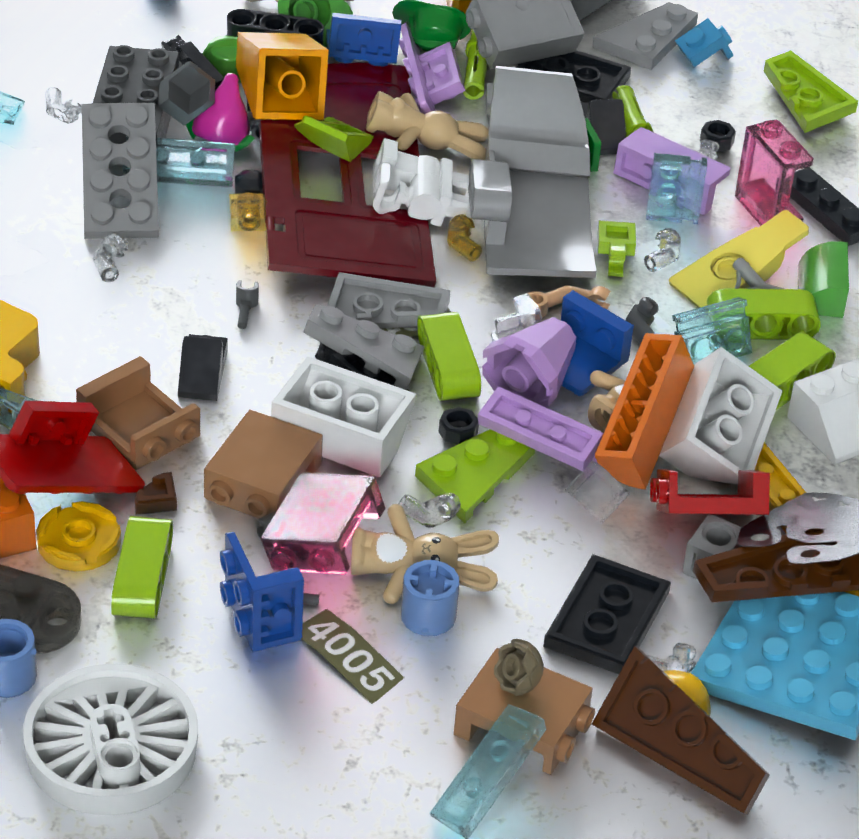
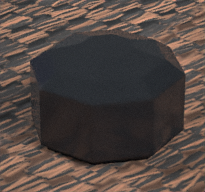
(719, 132)
(248, 182)
(458, 425)

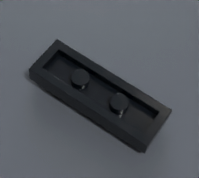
(826, 205)

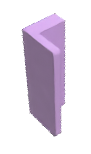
(636, 156)
(540, 428)

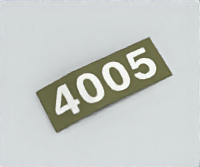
(350, 655)

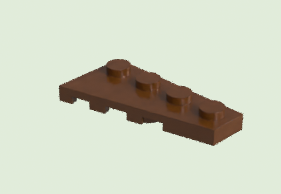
(767, 573)
(670, 728)

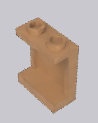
(138, 414)
(260, 464)
(556, 699)

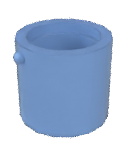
(430, 597)
(17, 658)

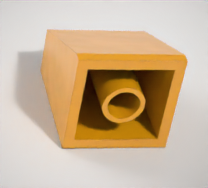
(282, 75)

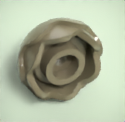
(519, 667)

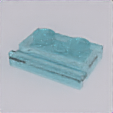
(676, 188)
(715, 327)

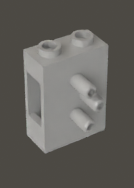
(523, 29)

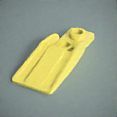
(760, 247)

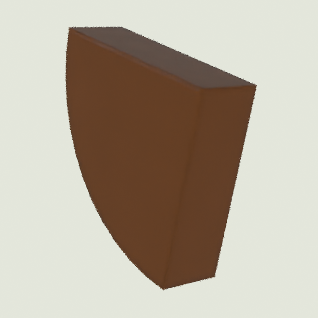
(157, 495)

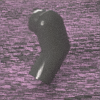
(642, 317)

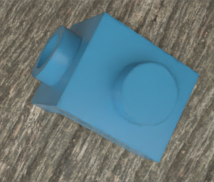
(704, 41)

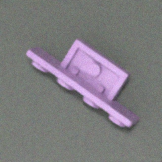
(433, 74)

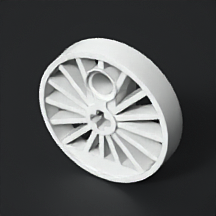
(137, 743)

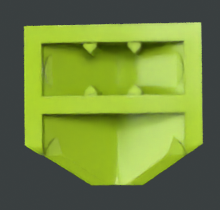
(334, 136)

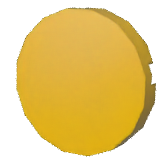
(78, 536)

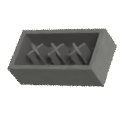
(135, 77)

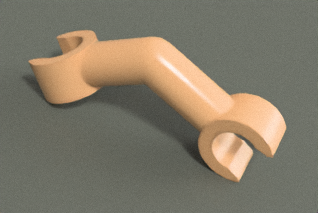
(555, 297)

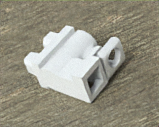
(420, 182)

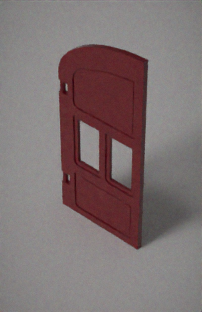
(344, 235)

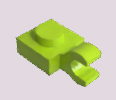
(617, 241)

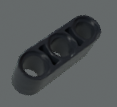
(265, 22)

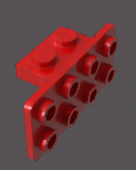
(55, 455)

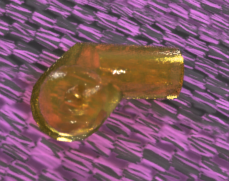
(459, 238)

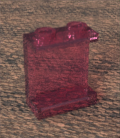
(768, 170)
(319, 521)

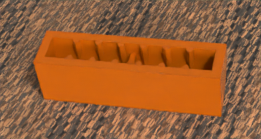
(645, 409)

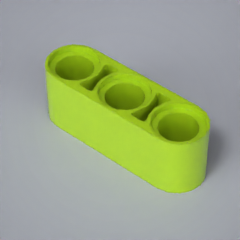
(775, 312)
(449, 356)
(793, 361)
(142, 567)

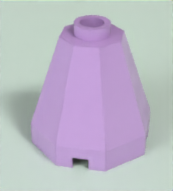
(531, 360)

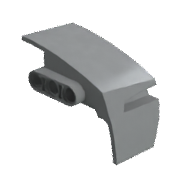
(534, 178)

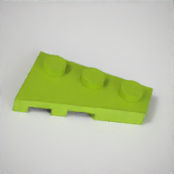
(807, 92)
(473, 469)

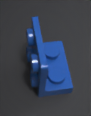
(363, 39)
(601, 341)
(265, 606)

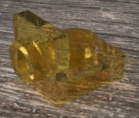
(247, 212)

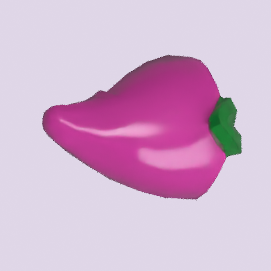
(226, 119)

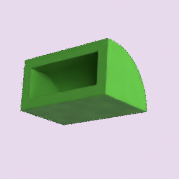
(826, 275)

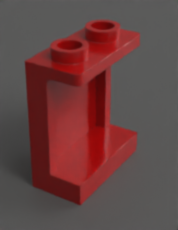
(750, 500)

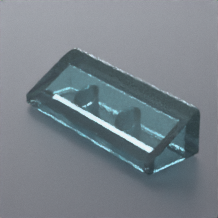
(194, 162)
(488, 770)

